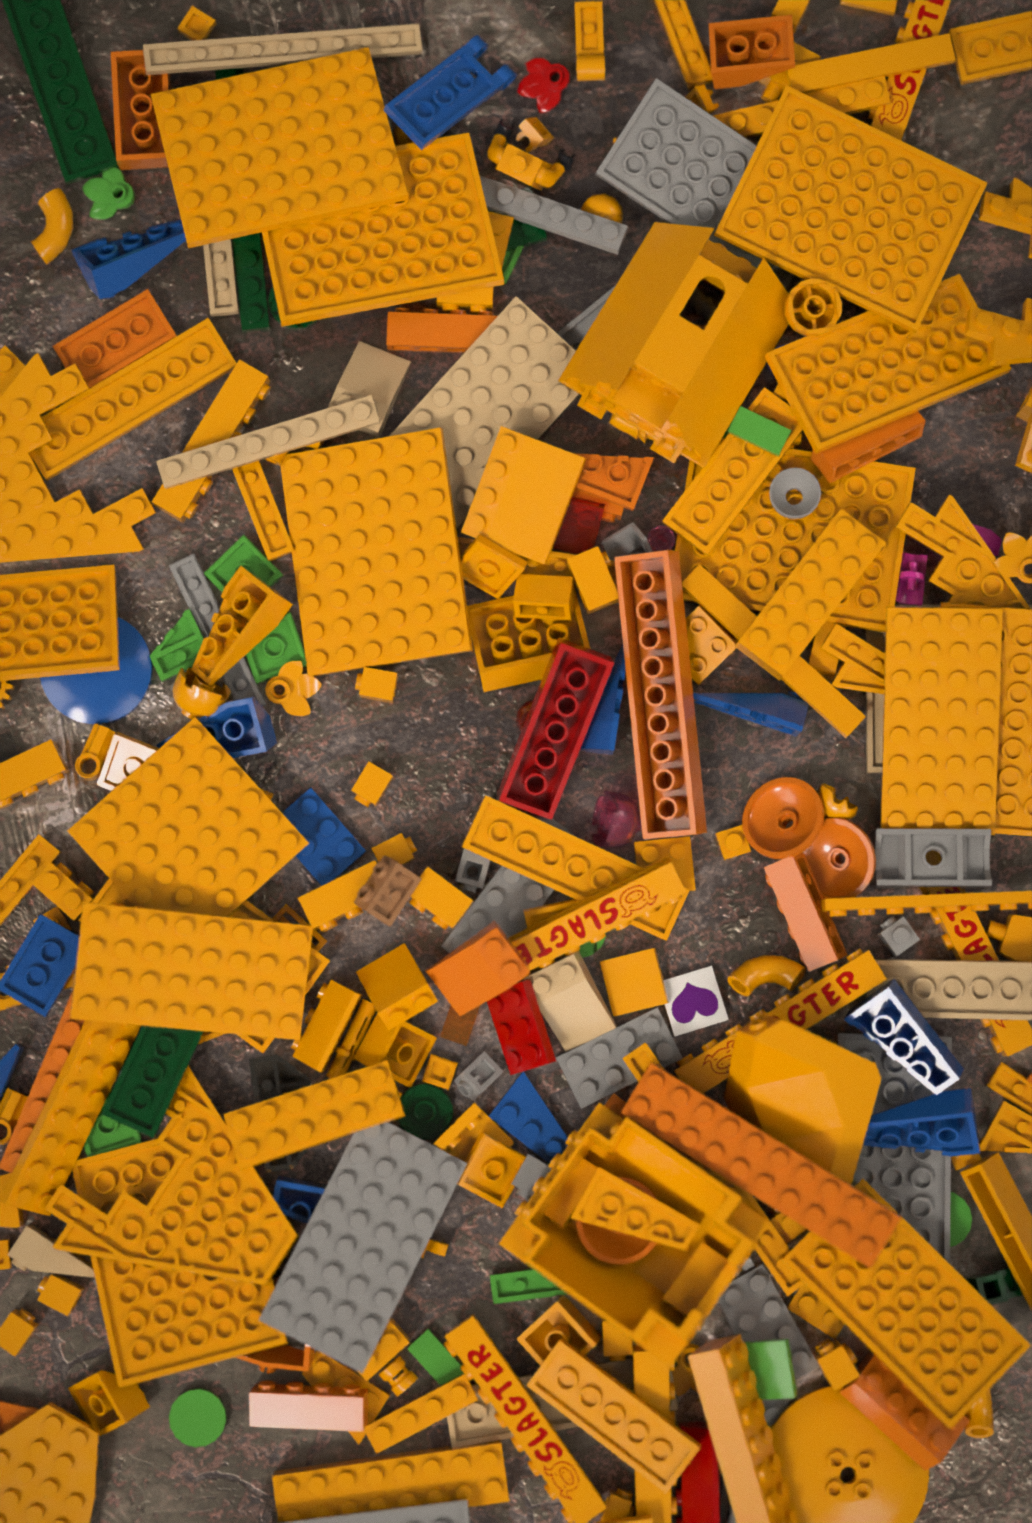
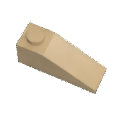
(36, 1252)

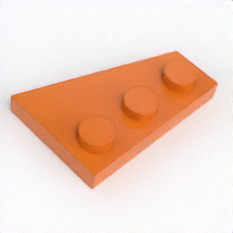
(614, 478)

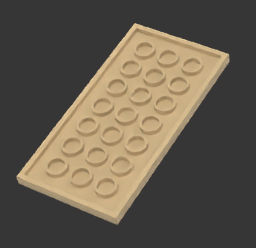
(498, 382)

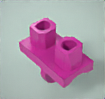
(911, 579)

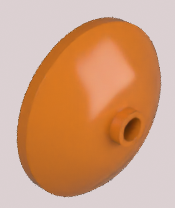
(772, 809)
(833, 876)
(612, 1245)

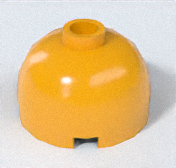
(812, 307)
(196, 696)

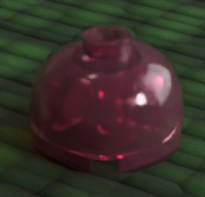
(616, 820)

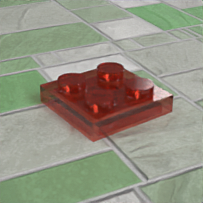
(579, 526)

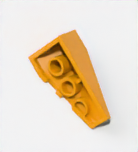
(244, 619)

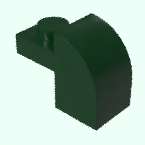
(995, 1286)

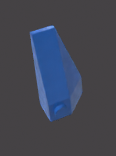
(119, 263)
(604, 724)
(933, 1123)

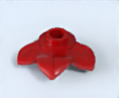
(540, 85)

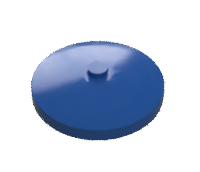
(108, 694)

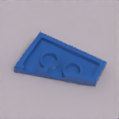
(530, 1120)

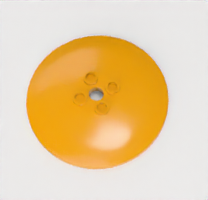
(822, 1437)

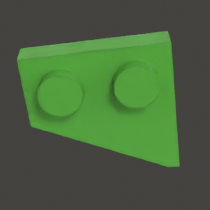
(178, 648)

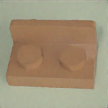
(387, 890)

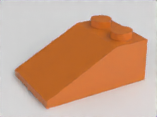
(750, 50)
(479, 969)

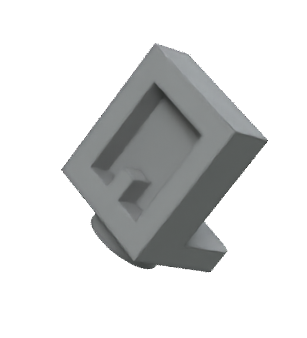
(478, 1076)

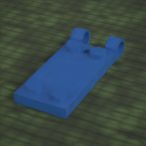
(447, 94)

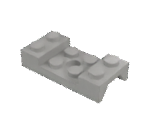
(903, 862)

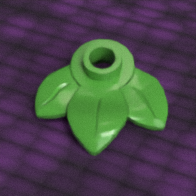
(104, 194)

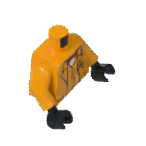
(524, 165)

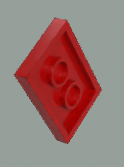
(521, 1028)

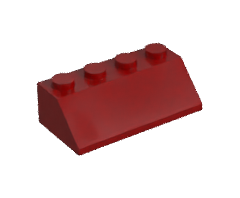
(699, 1479)

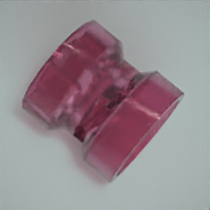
(658, 542)

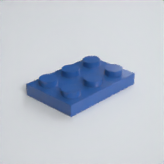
(330, 843)
(41, 966)

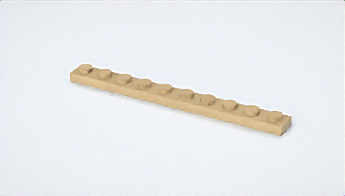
(278, 49)

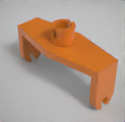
(282, 1358)

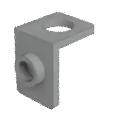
(625, 541)

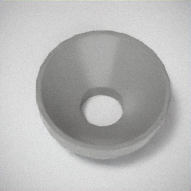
(798, 480)

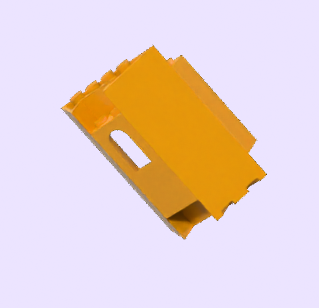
(661, 368)
(668, 1291)

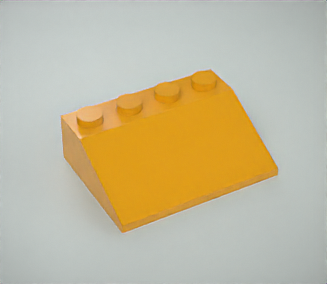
(523, 494)
(514, 648)

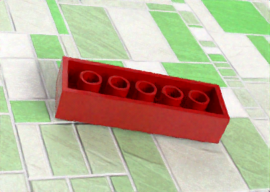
(555, 728)

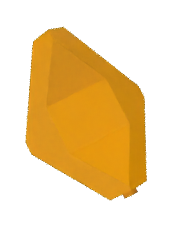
(803, 1091)

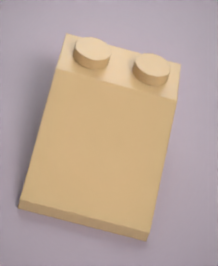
(374, 374)
(571, 1002)

